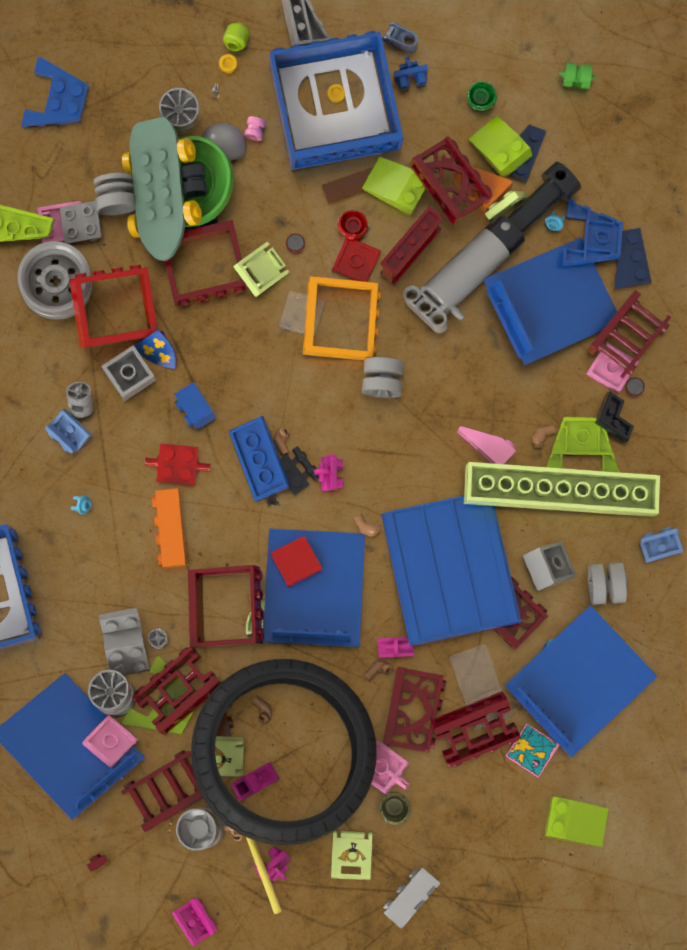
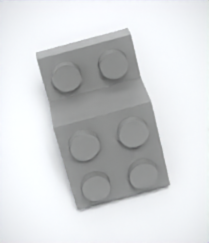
(124, 641)

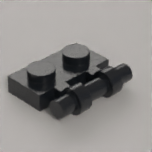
(297, 479)

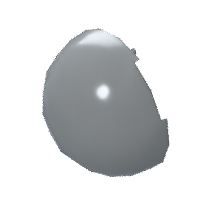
(228, 138)

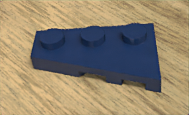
(533, 138)
(632, 265)

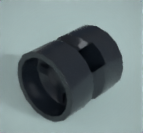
(195, 184)

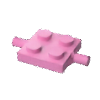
(388, 769)

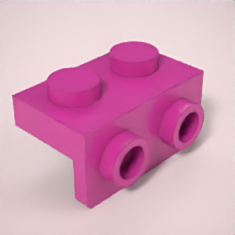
(194, 921)

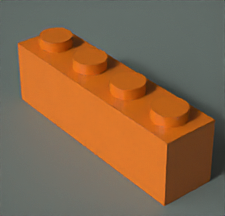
(170, 528)

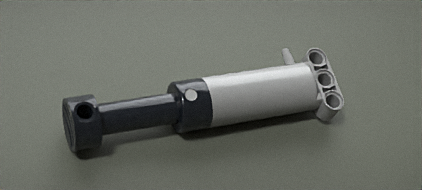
(487, 251)

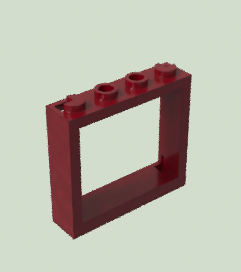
(219, 291)
(195, 593)

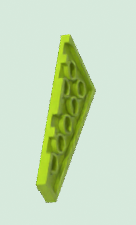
(23, 225)

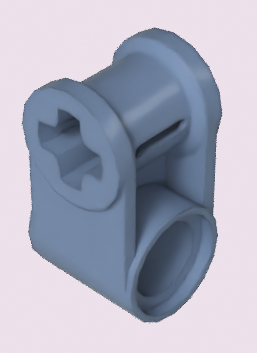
(398, 35)

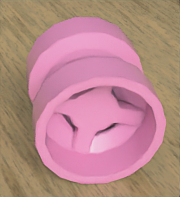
(254, 128)

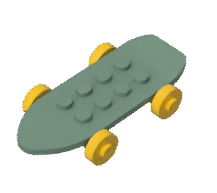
(159, 186)

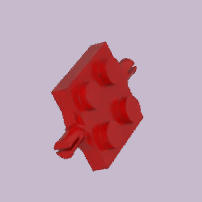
(177, 464)

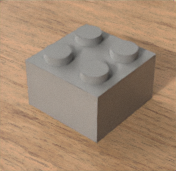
(128, 373)

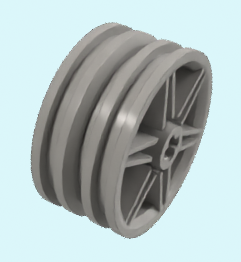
(41, 258)

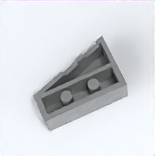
(303, 23)
(410, 897)

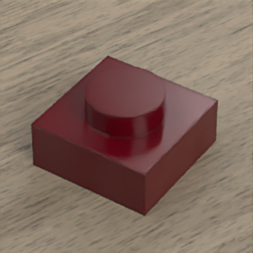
(97, 861)

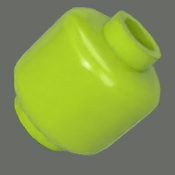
(236, 36)

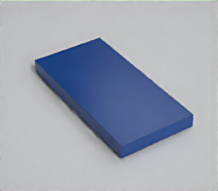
(259, 458)

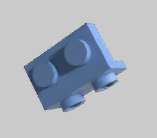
(68, 432)
(660, 545)

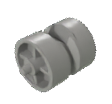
(79, 399)

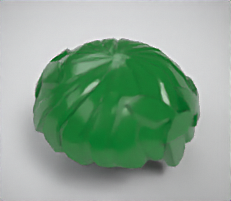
(481, 96)

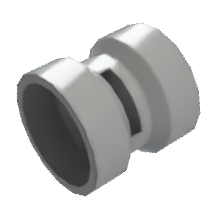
(155, 638)

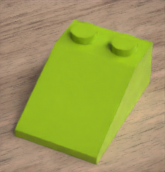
(501, 146)
(395, 185)
(576, 821)

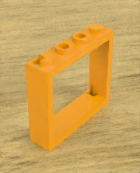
(309, 349)

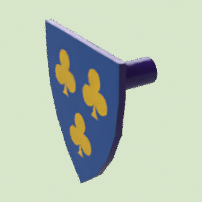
(157, 349)

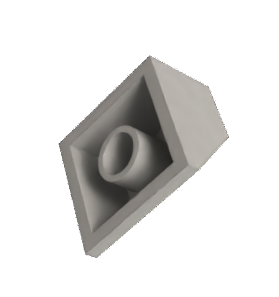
(549, 565)

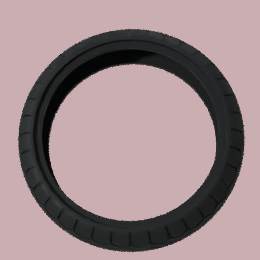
(346, 704)

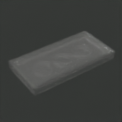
(476, 677)

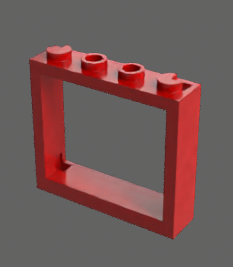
(79, 309)

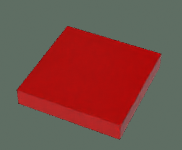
(356, 260)
(296, 561)

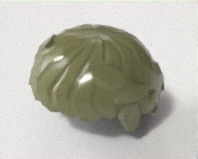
(395, 808)

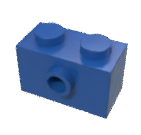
(194, 405)

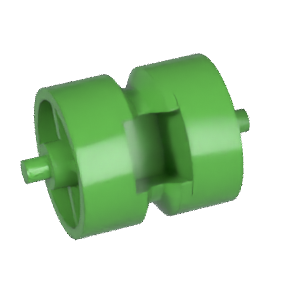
(576, 75)

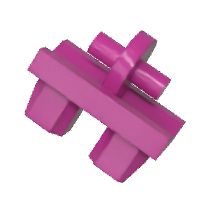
(328, 472)
(394, 647)
(277, 866)

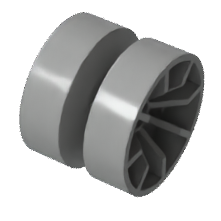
(180, 108)
(383, 375)
(613, 582)
(111, 693)

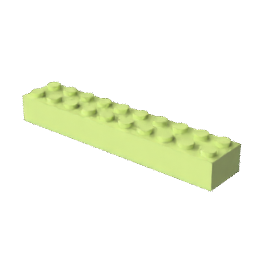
(561, 489)

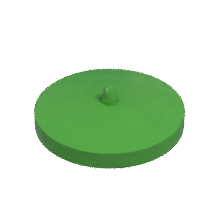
(218, 177)

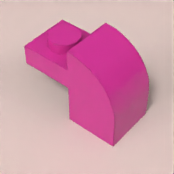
(255, 781)

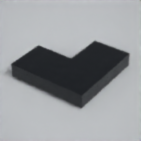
(609, 418)

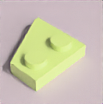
(506, 204)

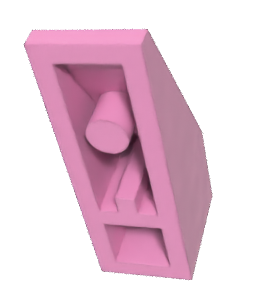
(491, 447)

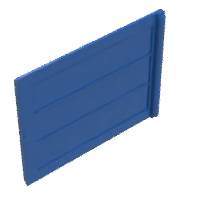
(450, 569)

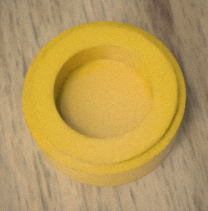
(228, 64)
(336, 93)

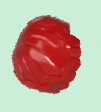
(352, 224)

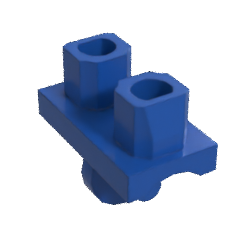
(410, 71)

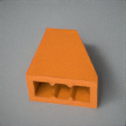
(497, 184)

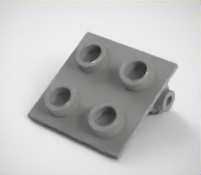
(80, 222)

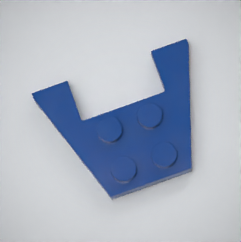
(65, 97)
(601, 237)

